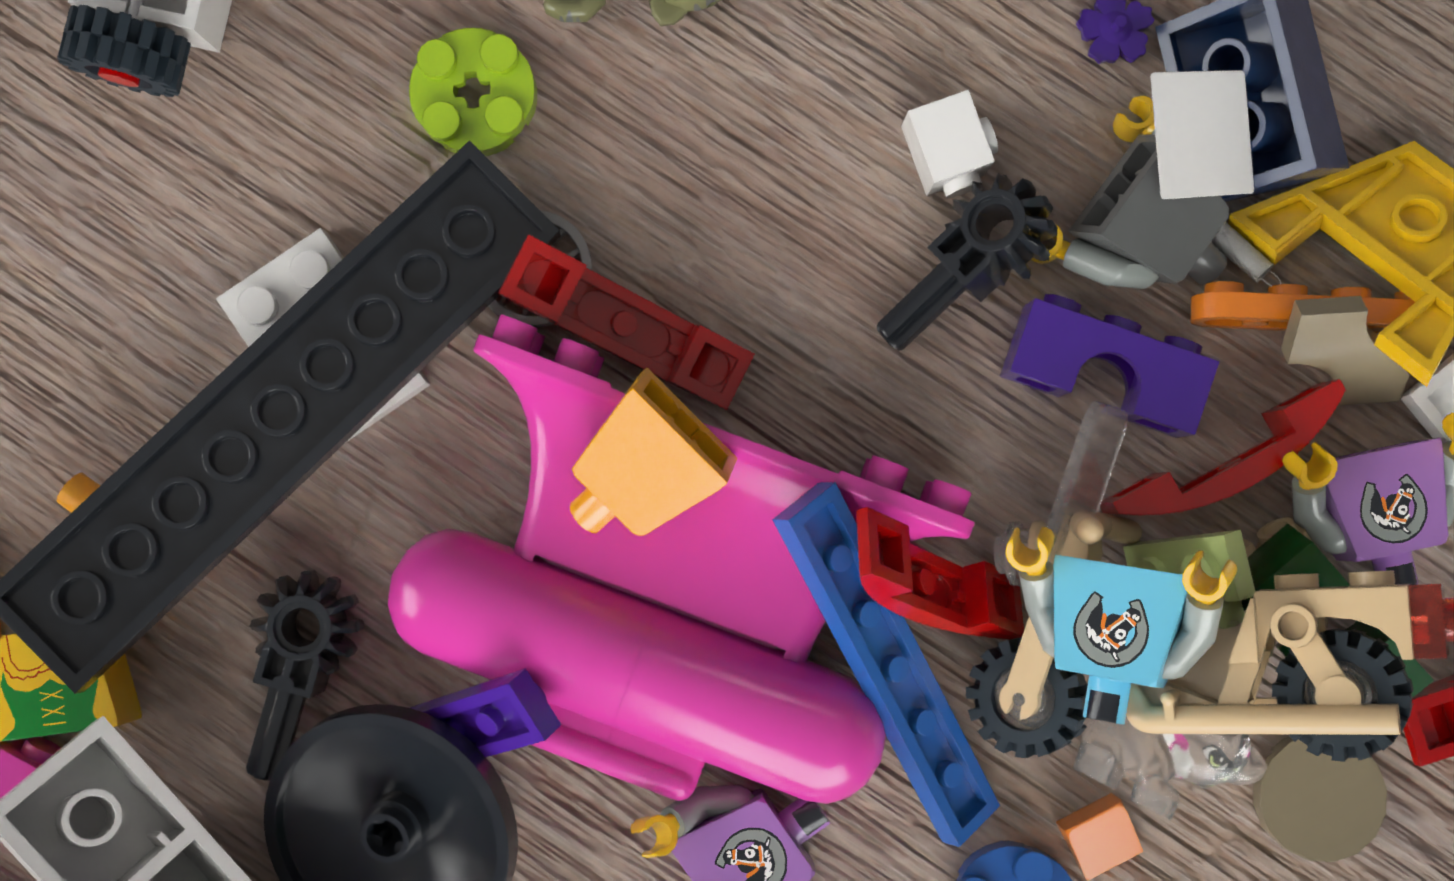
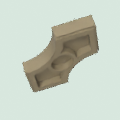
(1337, 340)

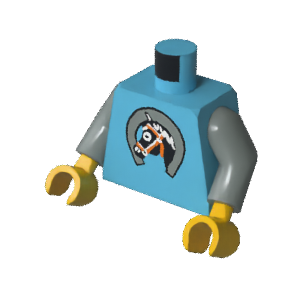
(1118, 619)

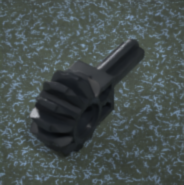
(973, 260)
(294, 665)

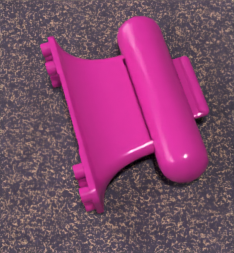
(667, 637)

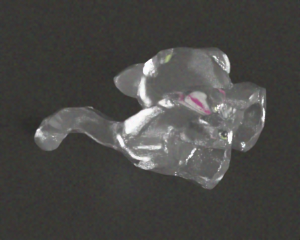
(1154, 760)

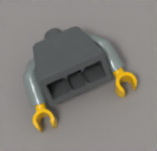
(1133, 234)

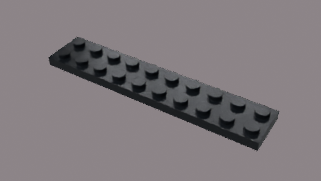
(269, 420)

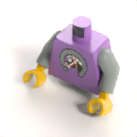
(1377, 501)
(736, 835)

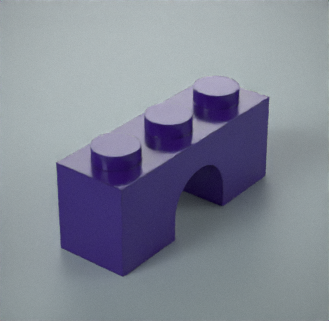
(1162, 380)

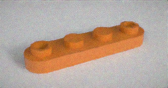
(1228, 306)

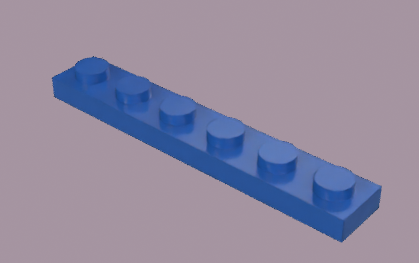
(887, 666)

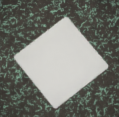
(1202, 133)

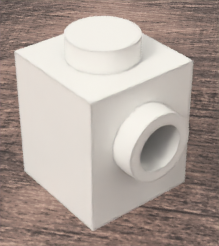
(950, 144)

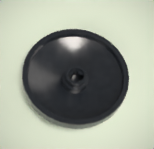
(388, 800)

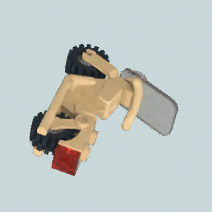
(1331, 690)

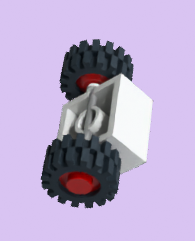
(140, 40)

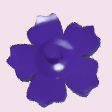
(1115, 30)

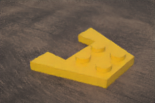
(1397, 221)

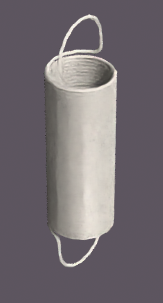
(1242, 253)

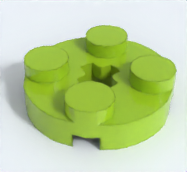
(444, 68)

